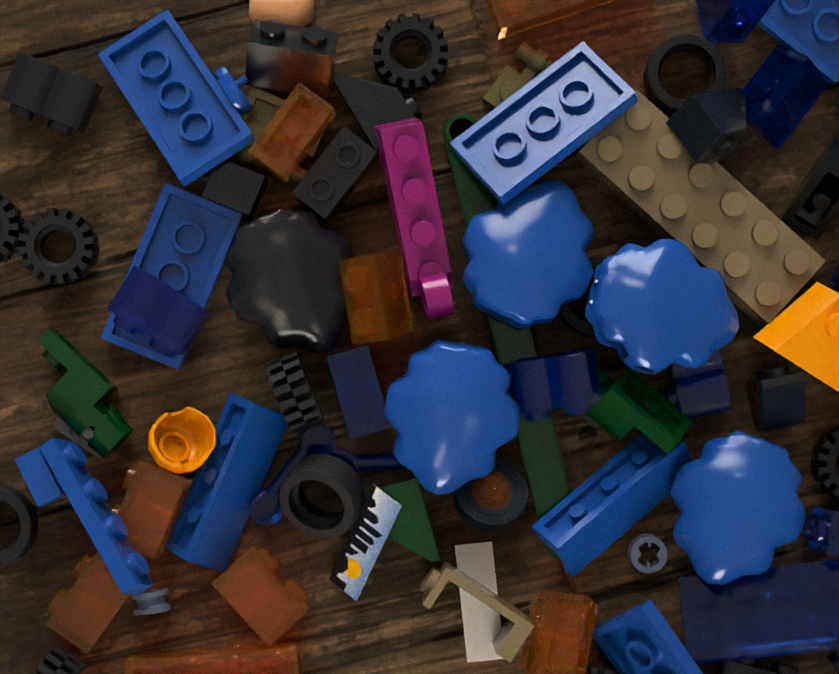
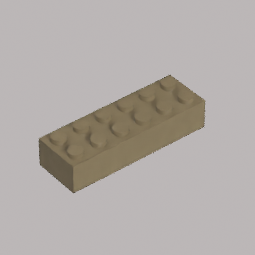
(702, 208)

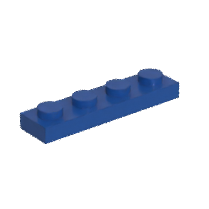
(103, 527)

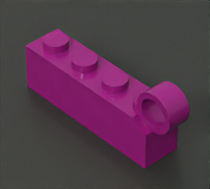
(416, 214)

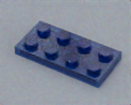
(762, 614)

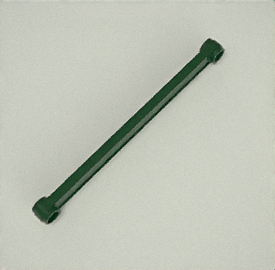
(538, 437)

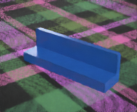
(221, 488)
(610, 502)

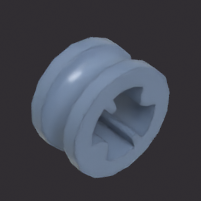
(634, 553)
(151, 601)

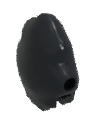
(289, 279)

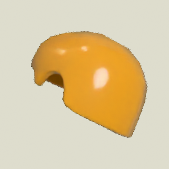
(182, 440)

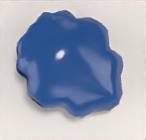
(529, 255)
(660, 307)
(451, 414)
(736, 507)

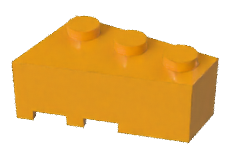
(808, 334)

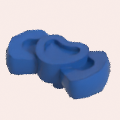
(233, 90)

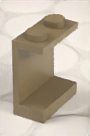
(515, 628)

